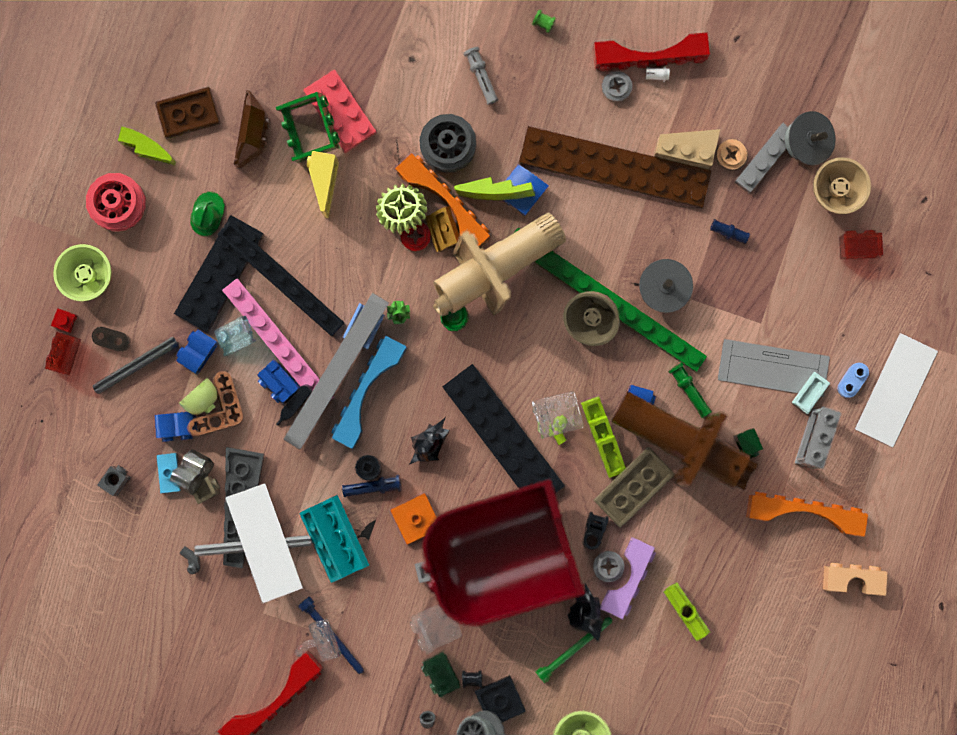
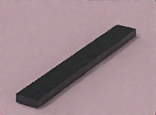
(280, 278)

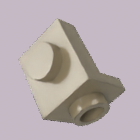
(207, 490)

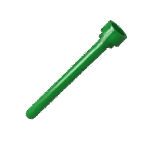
(545, 672)

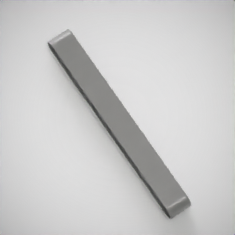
(336, 371)

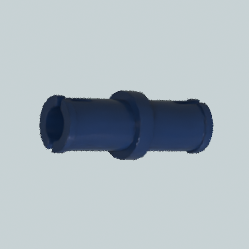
(729, 231)

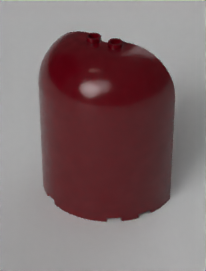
(500, 556)

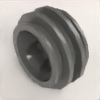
(462, 128)

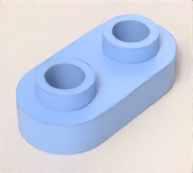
(853, 379)

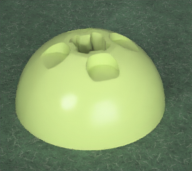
(74, 267)
(582, 722)

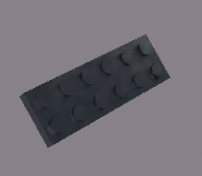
(220, 268)

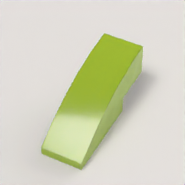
(144, 146)

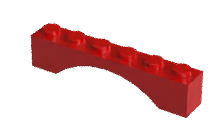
(613, 55)
(301, 671)

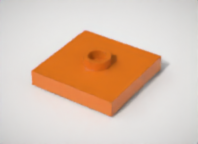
(414, 518)

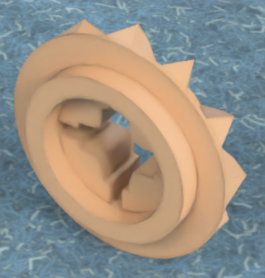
(740, 156)

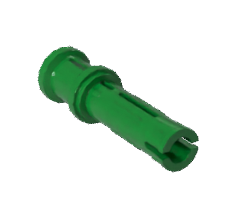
(685, 382)

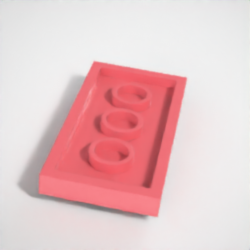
(348, 117)

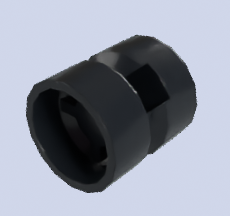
(368, 467)

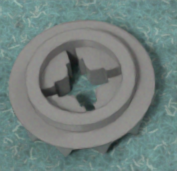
(620, 78)
(615, 573)

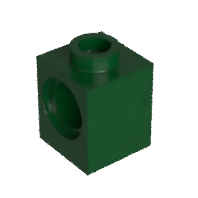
(749, 442)

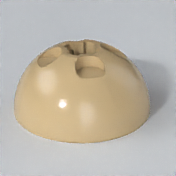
(849, 180)

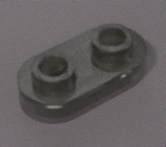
(110, 339)

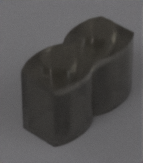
(192, 471)

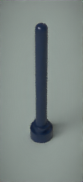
(308, 607)

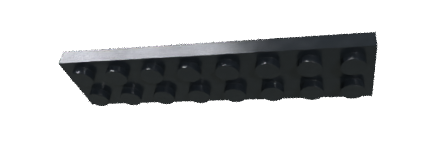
(499, 430)

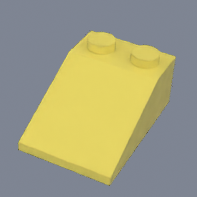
(323, 172)

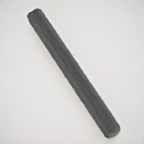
(135, 365)

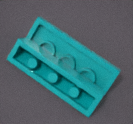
(334, 538)

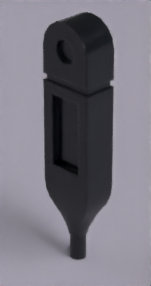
(295, 403)

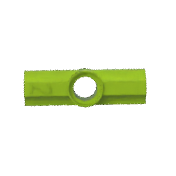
(693, 621)

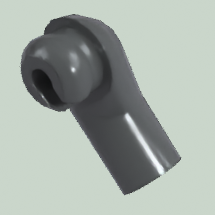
(193, 561)

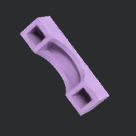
(618, 601)

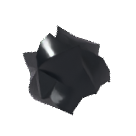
(429, 443)
(586, 614)

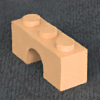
(872, 580)

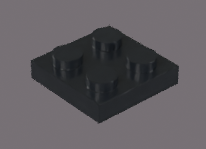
(501, 699)

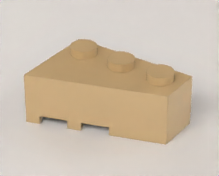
(688, 148)

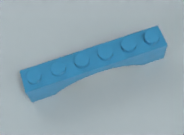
(388, 356)

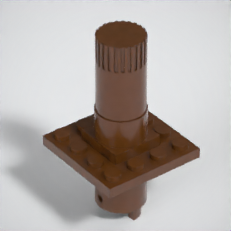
(693, 446)

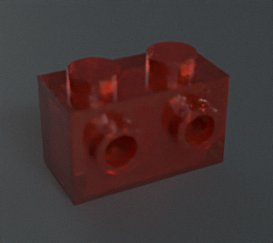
(861, 245)
(62, 353)

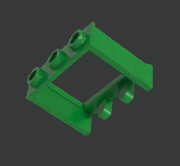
(289, 125)

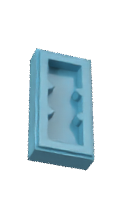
(166, 465)

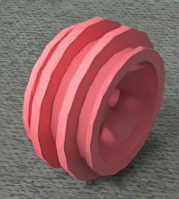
(103, 190)

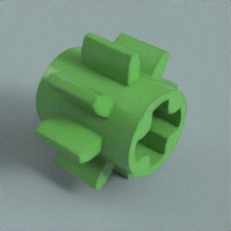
(398, 312)

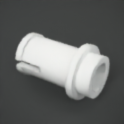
(659, 74)

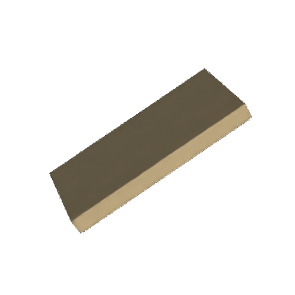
(634, 487)

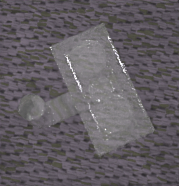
(322, 639)

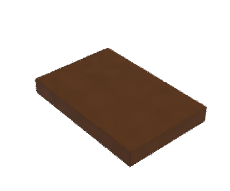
(187, 112)

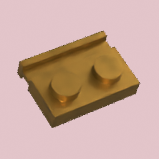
(442, 229)

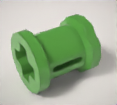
(543, 21)

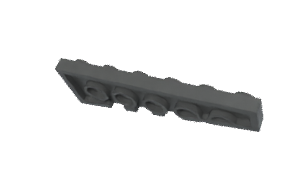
(242, 473)

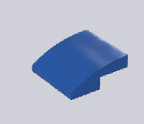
(521, 176)

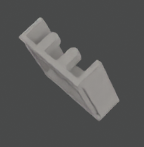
(820, 440)

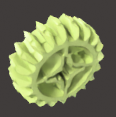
(394, 201)

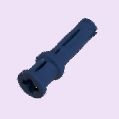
(382, 486)

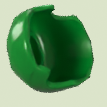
(456, 320)

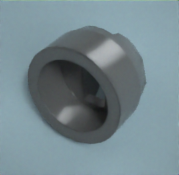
(427, 719)

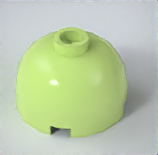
(200, 399)

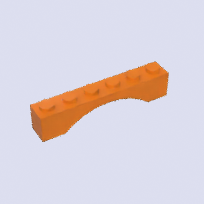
(415, 174)
(846, 521)

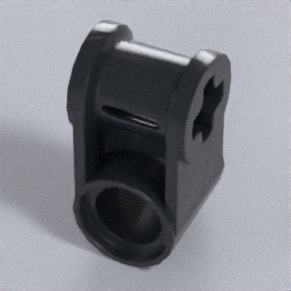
(594, 529)

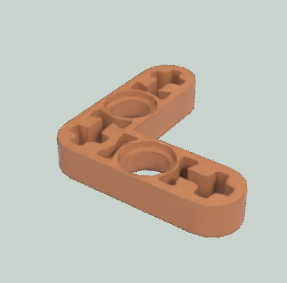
(223, 415)

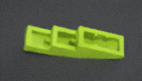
(488, 190)
(603, 436)

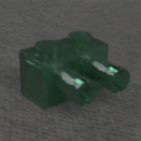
(441, 674)

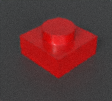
(63, 320)

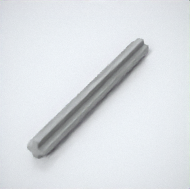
(236, 547)

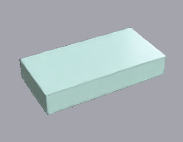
(810, 393)

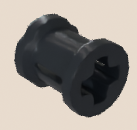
(472, 679)

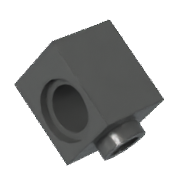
(106, 483)

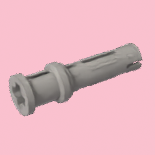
(479, 66)

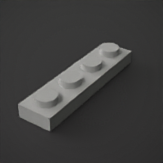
(763, 160)

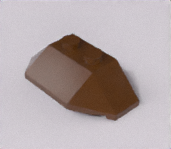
(251, 132)

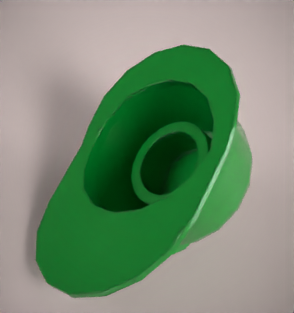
(207, 213)

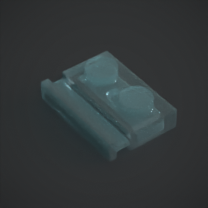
(234, 335)

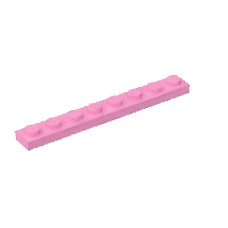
(271, 334)

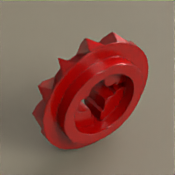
(422, 242)

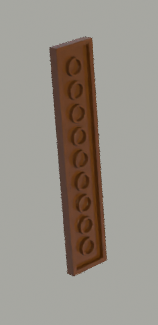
(615, 167)

